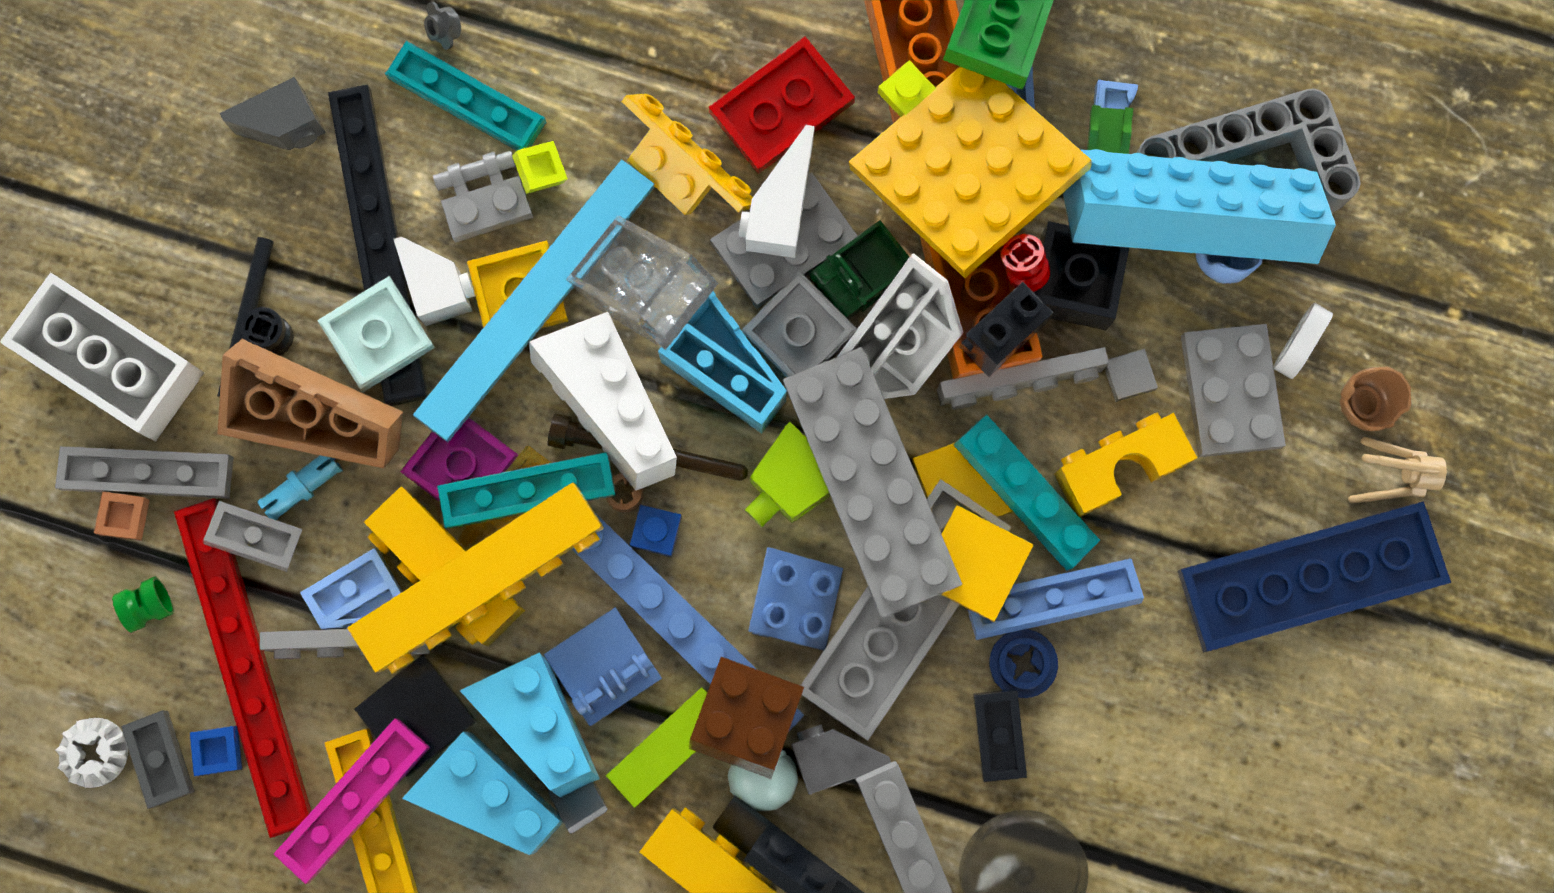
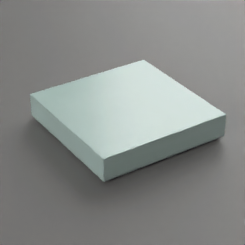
(376, 334)

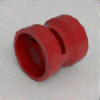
(1025, 261)

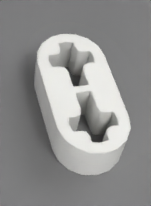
(1303, 340)

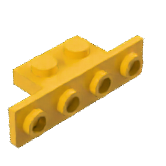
(677, 163)

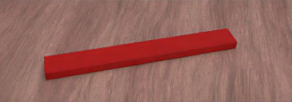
(245, 674)

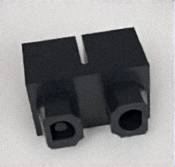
(1006, 329)

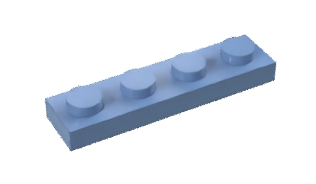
(1063, 598)

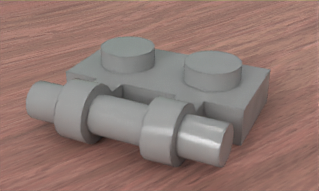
(487, 207)

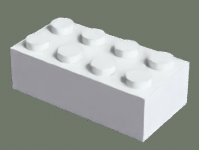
(102, 357)

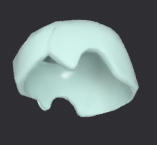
(762, 792)

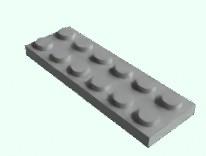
(872, 483)
(876, 656)

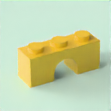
(1156, 446)

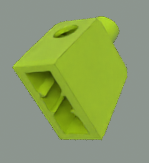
(787, 479)

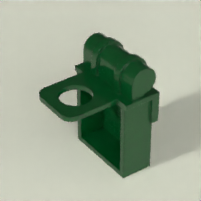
(860, 270)

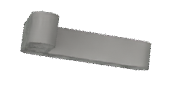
(1254, 137)

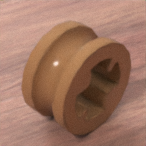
(628, 507)

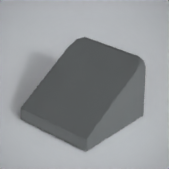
(579, 806)

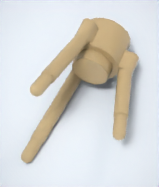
(1418, 470)

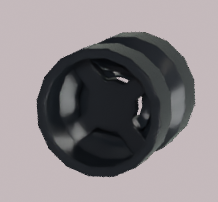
(272, 338)

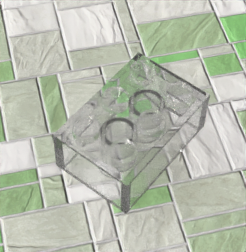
(642, 281)

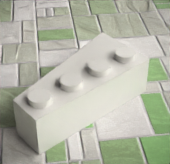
(605, 392)

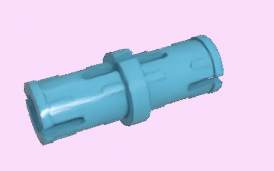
(299, 486)

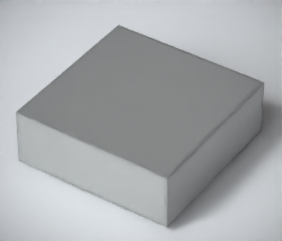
(1130, 375)

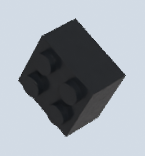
(1082, 279)

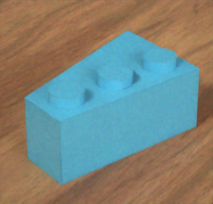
(725, 365)
(536, 723)
(486, 796)

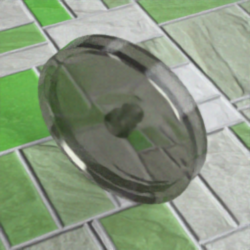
(1023, 855)

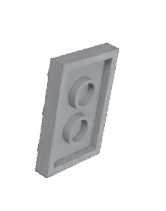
(764, 275)
(1232, 390)

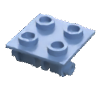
(795, 599)
(602, 666)

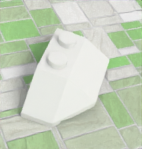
(908, 329)

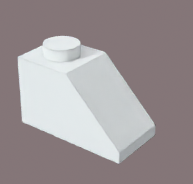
(434, 283)

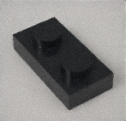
(1000, 735)

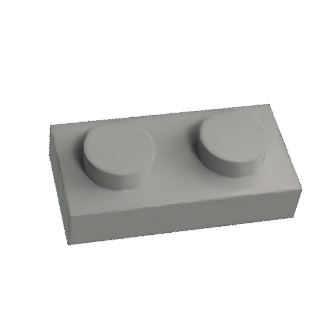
(252, 536)

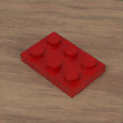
(779, 101)

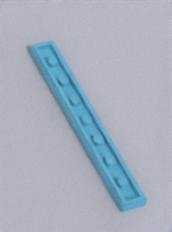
(529, 305)

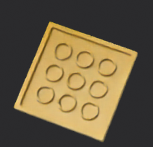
(970, 167)

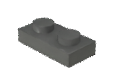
(157, 759)

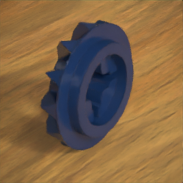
(1042, 658)

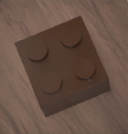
(745, 717)

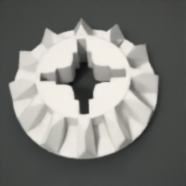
(111, 748)

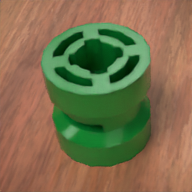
(142, 604)

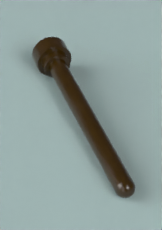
(565, 433)

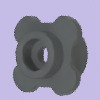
(442, 25)

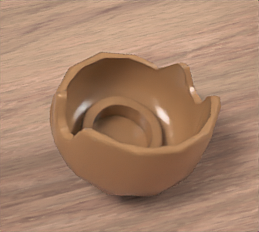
(1375, 398)

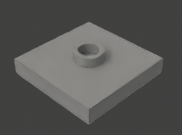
(799, 328)

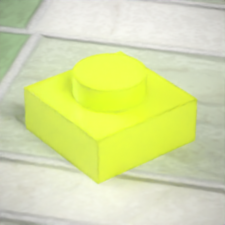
(905, 89)
(539, 167)

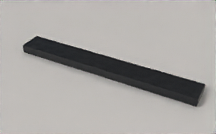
(373, 216)

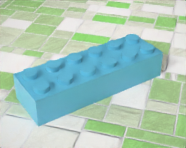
(1200, 207)

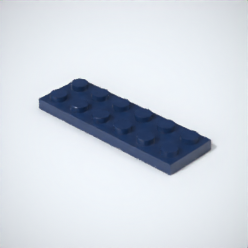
(1313, 576)

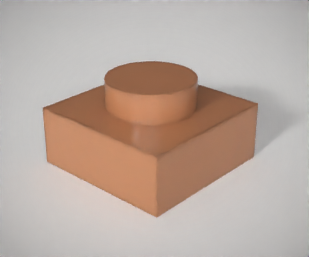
(121, 516)

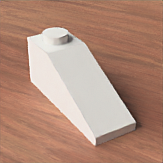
(778, 205)

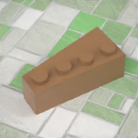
(301, 410)

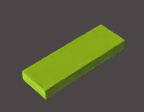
(658, 754)

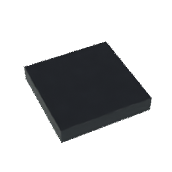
(422, 703)

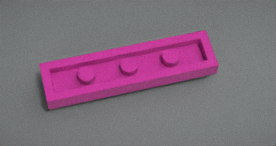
(351, 801)

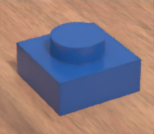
(655, 530)
(215, 751)

